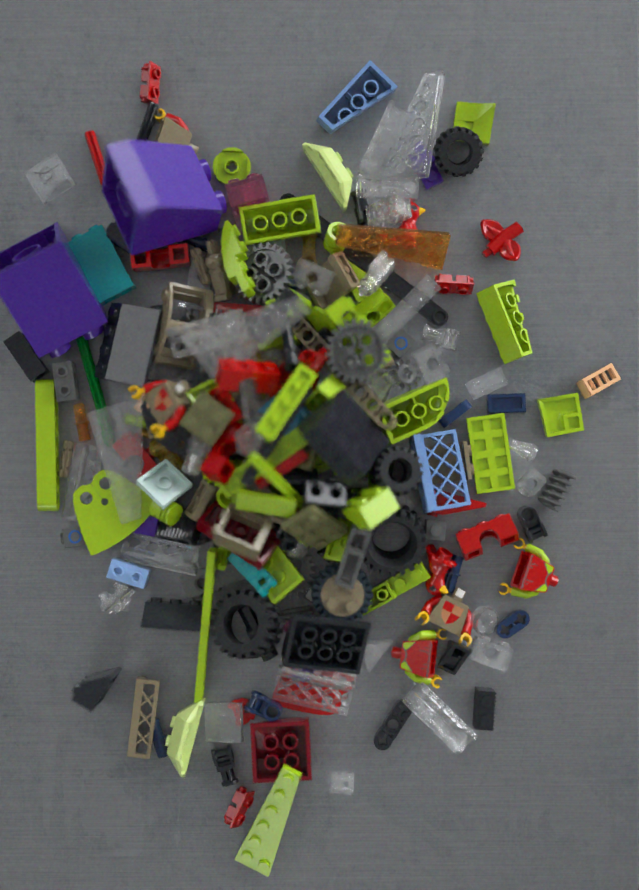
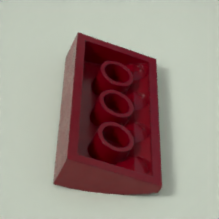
(239, 531)

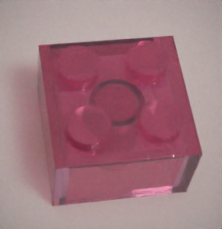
(246, 192)

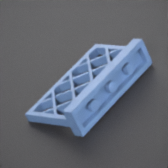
(426, 487)

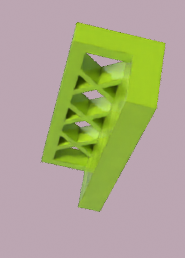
(285, 403)

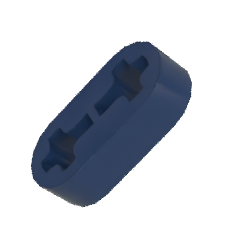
(455, 413)
(515, 627)

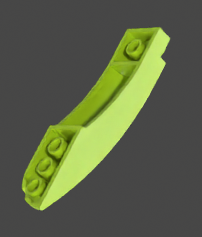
(414, 411)

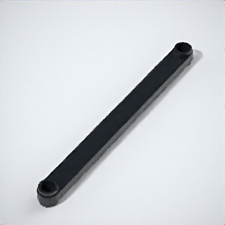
(393, 283)

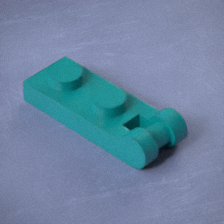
(254, 575)

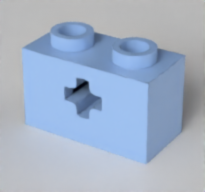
(129, 573)

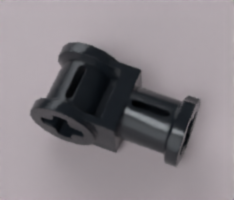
(224, 763)

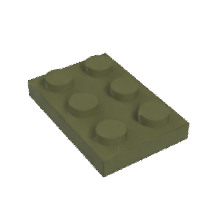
(315, 527)

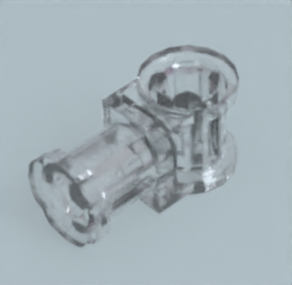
(441, 336)

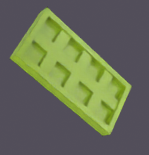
(490, 453)

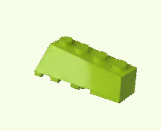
(505, 320)

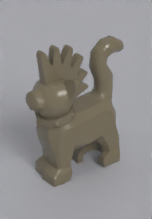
(223, 286)

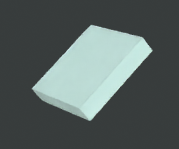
(164, 483)

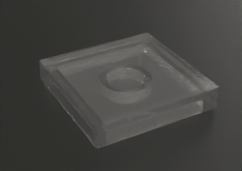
(224, 722)

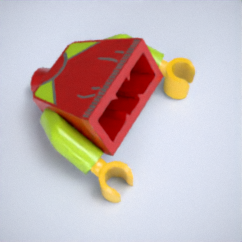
(531, 574)
(419, 656)

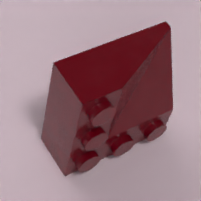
(278, 744)

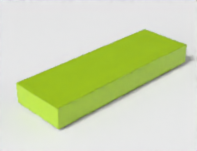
(266, 503)

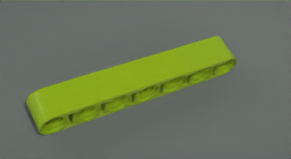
(47, 446)

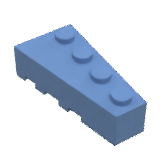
(358, 96)

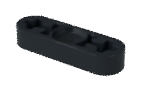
(380, 733)

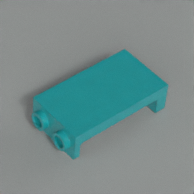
(101, 264)

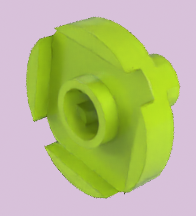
(225, 158)

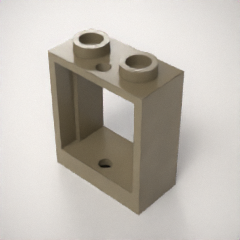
(248, 518)

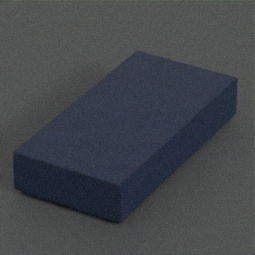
(506, 403)

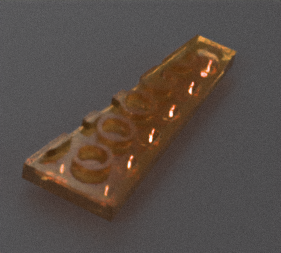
(410, 245)

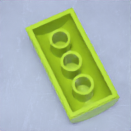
(280, 220)

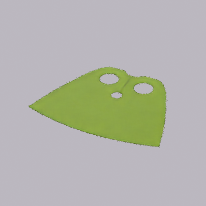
(100, 522)

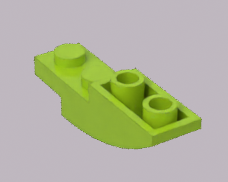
(233, 258)
(396, 585)

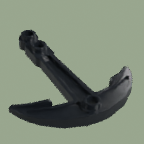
(171, 438)

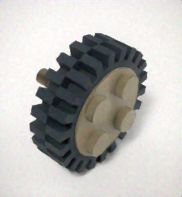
(338, 601)

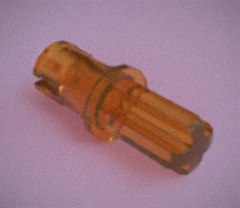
(81, 422)

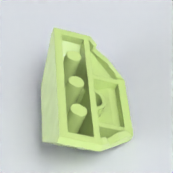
(331, 171)
(183, 735)

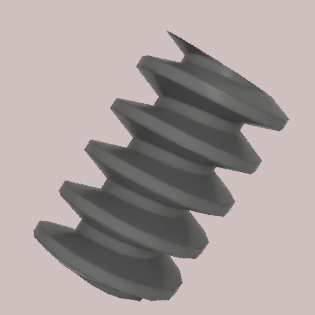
(555, 489)

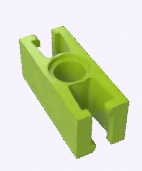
(373, 307)

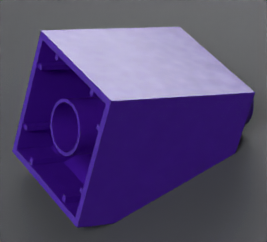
(159, 193)
(49, 292)

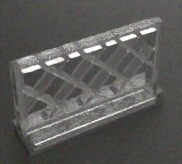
(333, 680)

